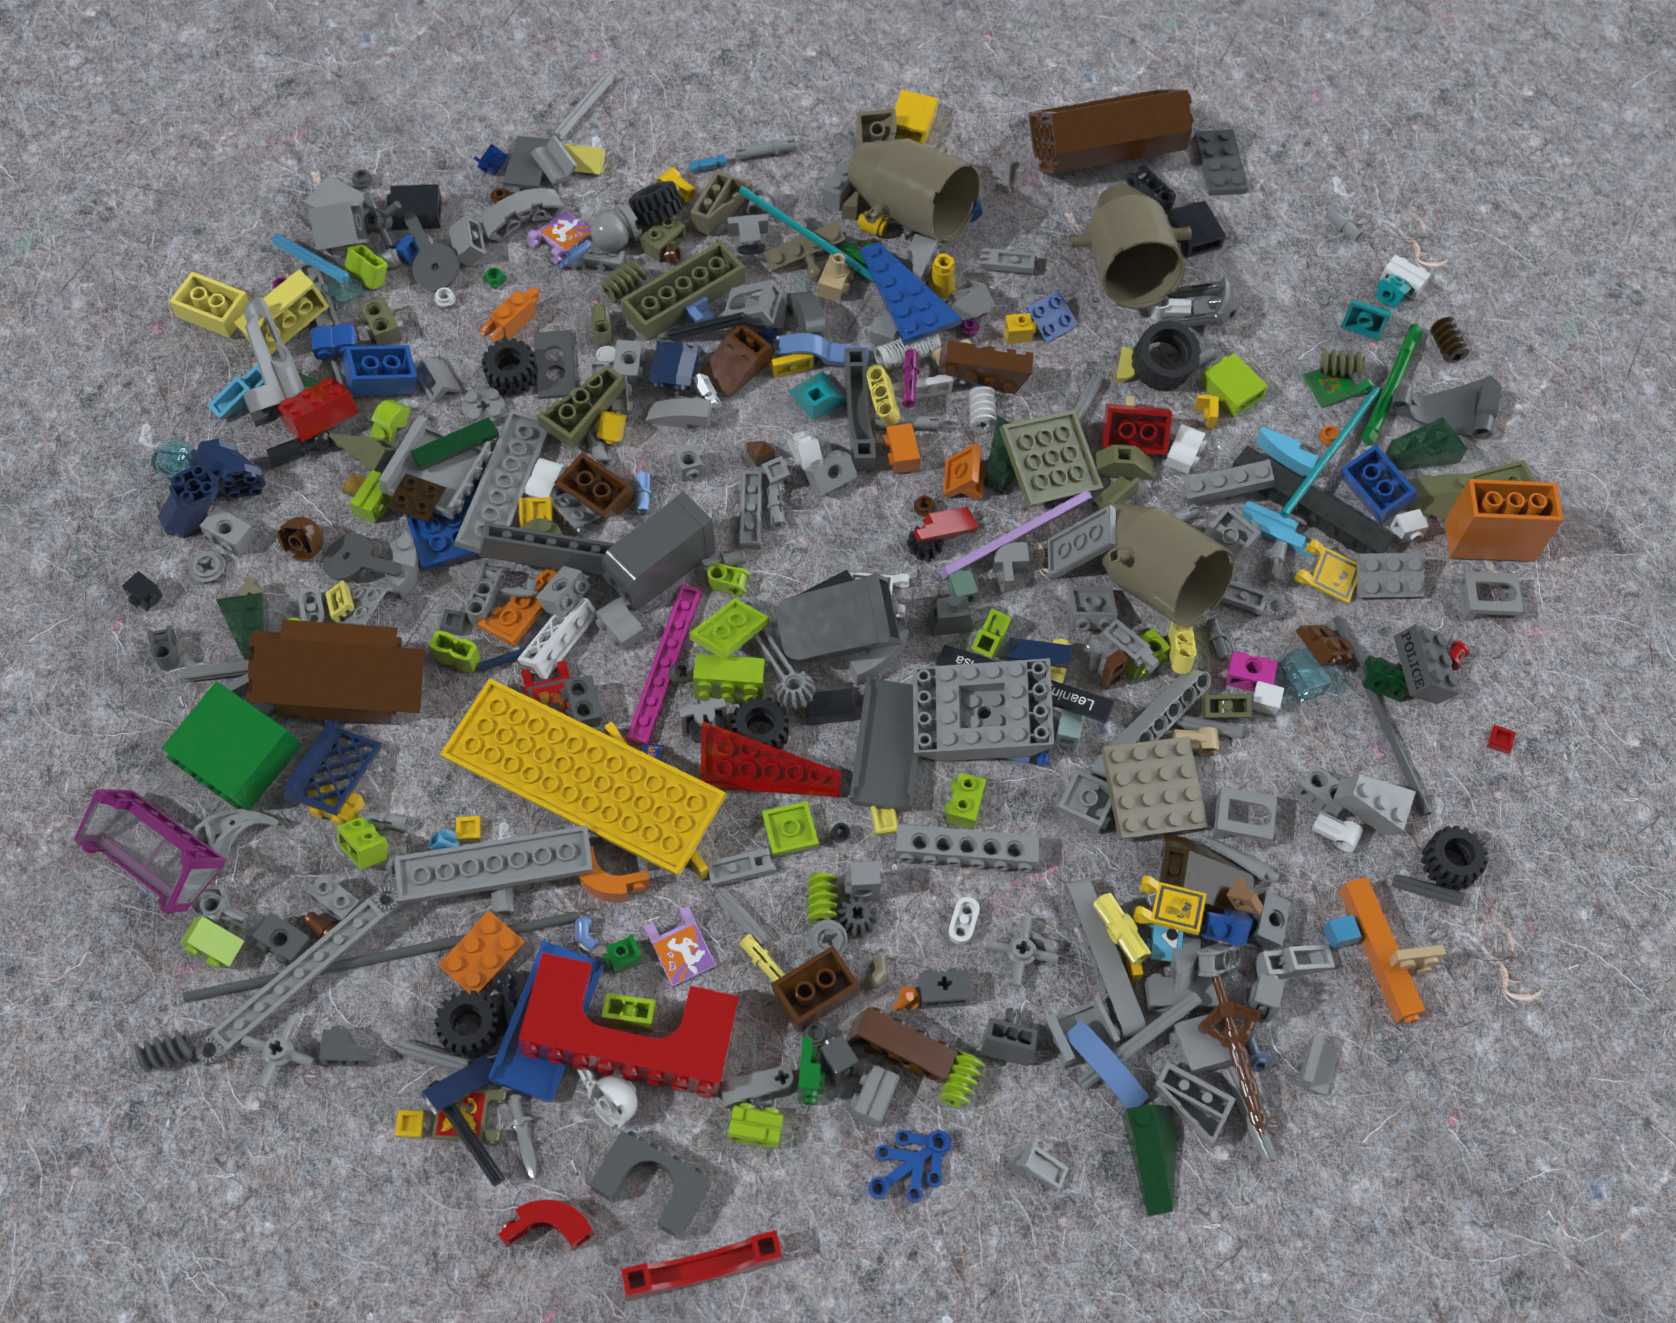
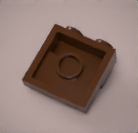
(1324, 647)

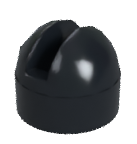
(844, 834)

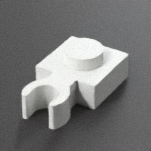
(705, 388)

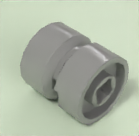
(767, 193)

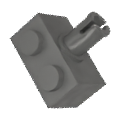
(1008, 1039)

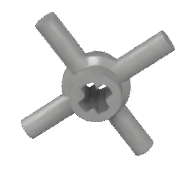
(1021, 960)
(280, 1059)

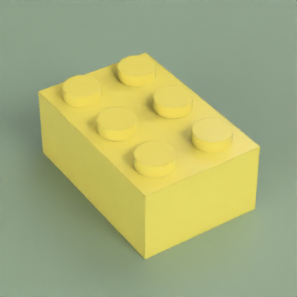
(209, 304)

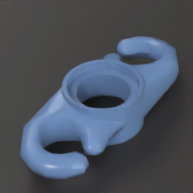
(575, 254)

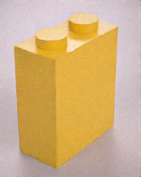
(915, 116)

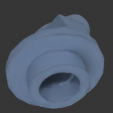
(1259, 1060)

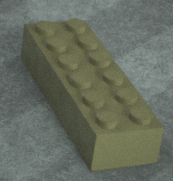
(665, 298)

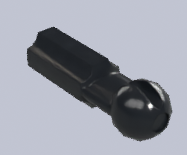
(296, 449)
(504, 983)

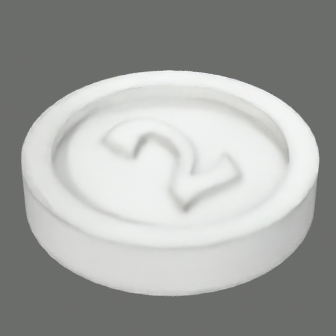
(606, 353)

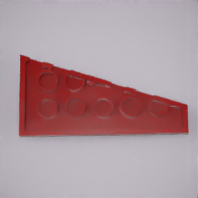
(749, 765)

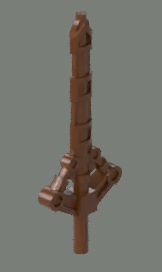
(1235, 1039)

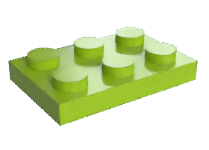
(729, 628)

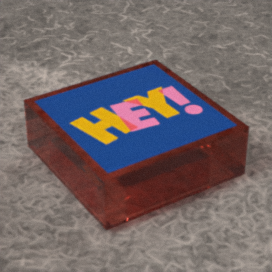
(653, 750)

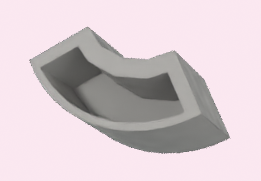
(405, 553)

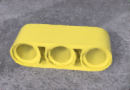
(884, 403)
(1182, 648)

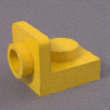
(1209, 406)

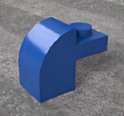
(1229, 927)

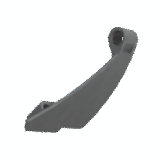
(1466, 409)

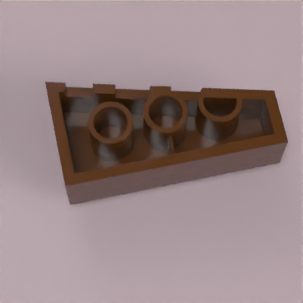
(986, 366)

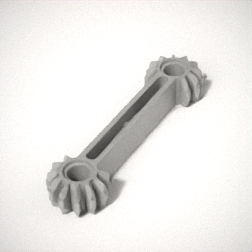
(793, 687)

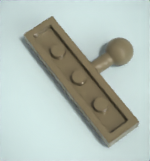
(804, 248)

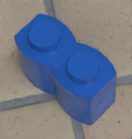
(331, 341)

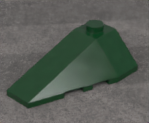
(1153, 1146)

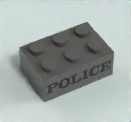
(1426, 664)

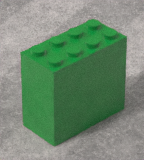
(231, 747)

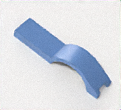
(813, 344)

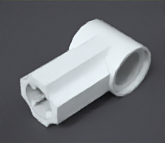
(1170, 308)
(1343, 834)

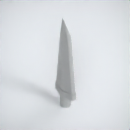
(1251, 864)

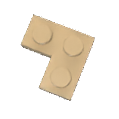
(1418, 959)

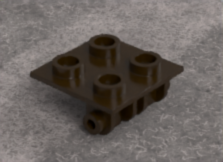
(416, 498)

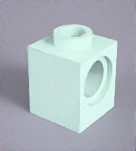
(1069, 729)

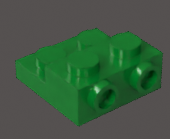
(810, 1078)

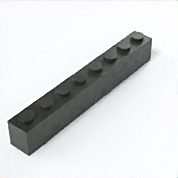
(1321, 510)

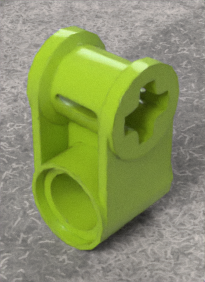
(728, 580)

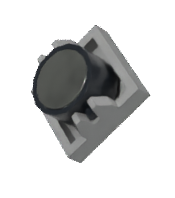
(692, 716)

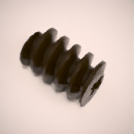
(1449, 340)

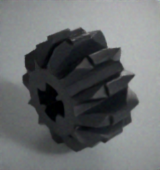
(923, 548)

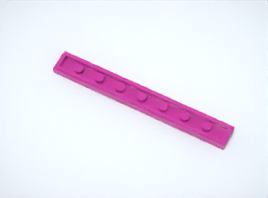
(668, 653)

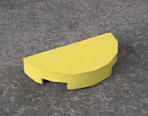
(1125, 368)

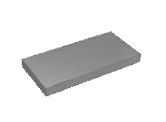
(1082, 542)

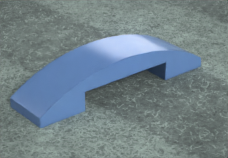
(1106, 1065)

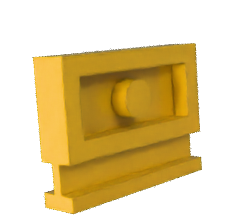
(534, 508)

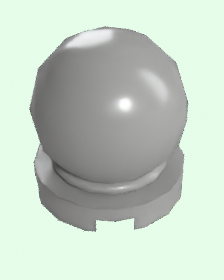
(614, 229)

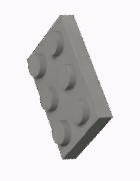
(1390, 575)

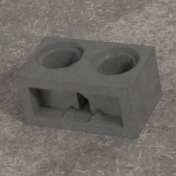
(587, 702)

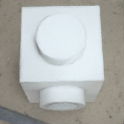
(1409, 526)

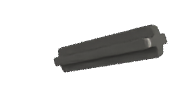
(1427, 889)

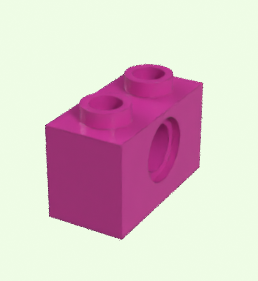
(1240, 677)

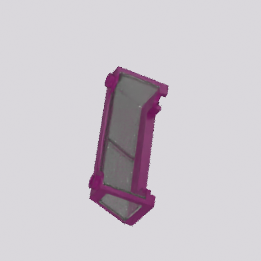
(149, 847)

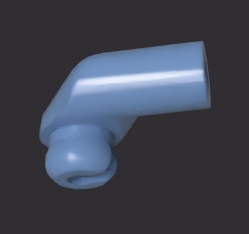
(582, 935)

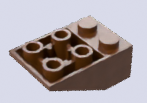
(737, 360)

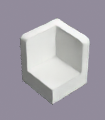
(1267, 698)

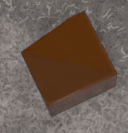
(760, 452)

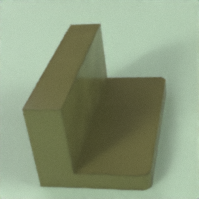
(1117, 492)

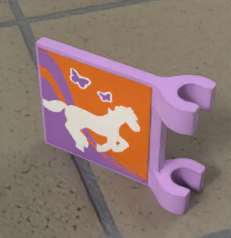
(561, 234)
(681, 949)

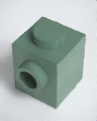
(963, 584)

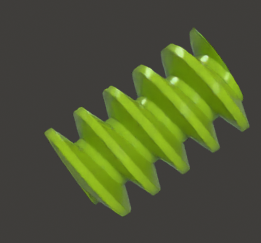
(820, 897)
(960, 1080)

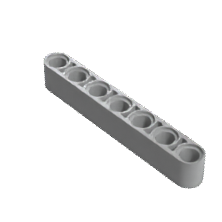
(1162, 712)
(1105, 959)

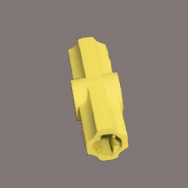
(1121, 928)

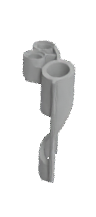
(279, 375)

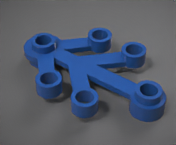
(912, 1162)

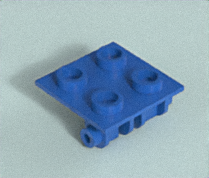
(1052, 316)

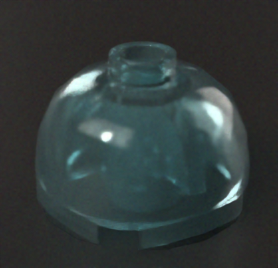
(172, 457)

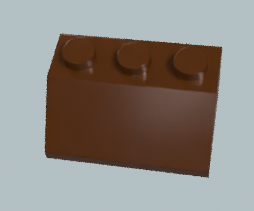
(596, 487)
(815, 988)

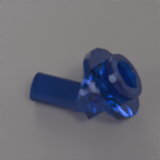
(768, 334)

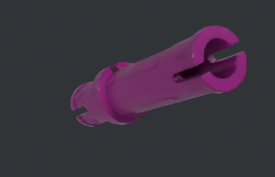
(911, 360)

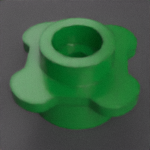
(494, 277)

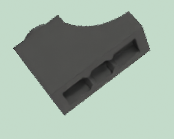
(339, 1050)

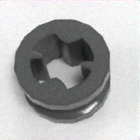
(686, 672)

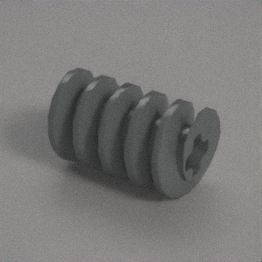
(164, 1051)

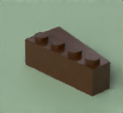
(901, 1044)

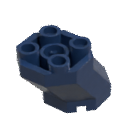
(674, 365)
(232, 470)
(189, 501)

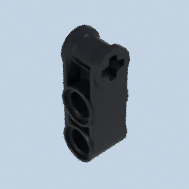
(1152, 186)

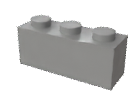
(1161, 997)

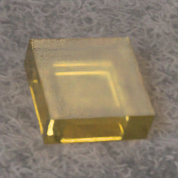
(353, 484)

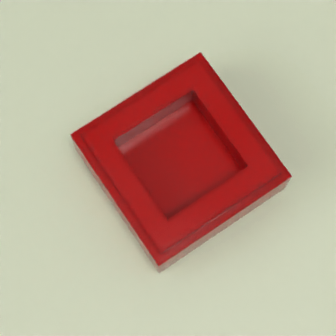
(1501, 739)

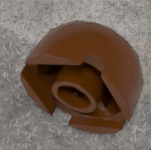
(301, 538)

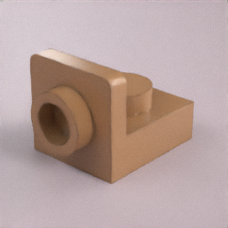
(1243, 898)

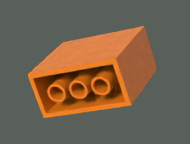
(1503, 520)

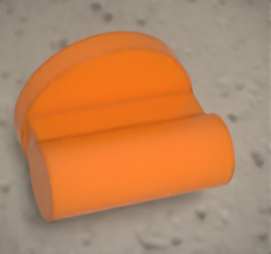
(908, 998)

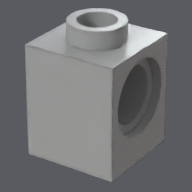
(688, 455)

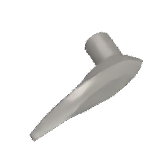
(519, 591)

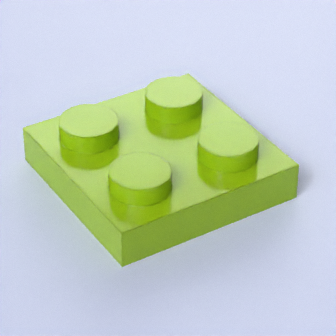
(790, 829)

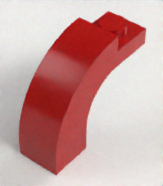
(548, 1214)

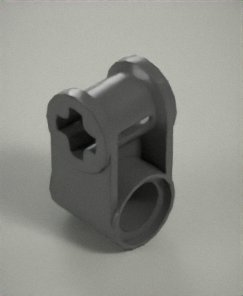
(164, 643)

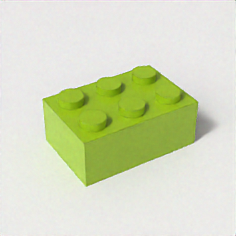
(728, 678)

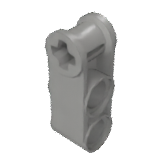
(489, 580)
(1218, 959)
(756, 1086)

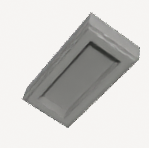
(1043, 1166)

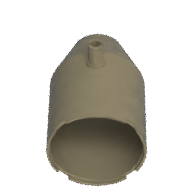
(915, 186)
(1133, 247)
(1167, 564)

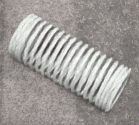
(887, 357)

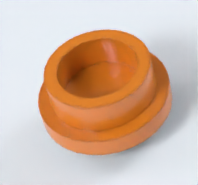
(1328, 434)

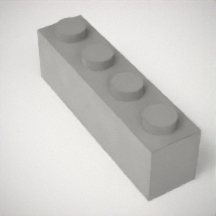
(1229, 482)

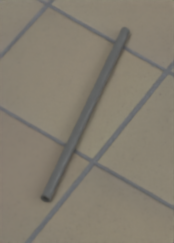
(1385, 723)

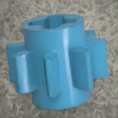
(443, 840)

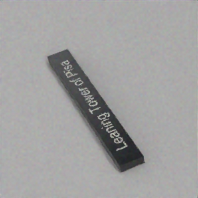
(1063, 695)

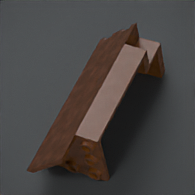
(335, 672)

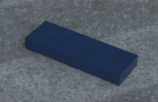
(1026, 649)
(458, 1085)

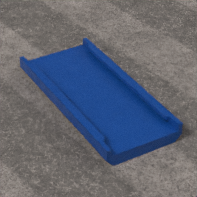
(511, 1068)

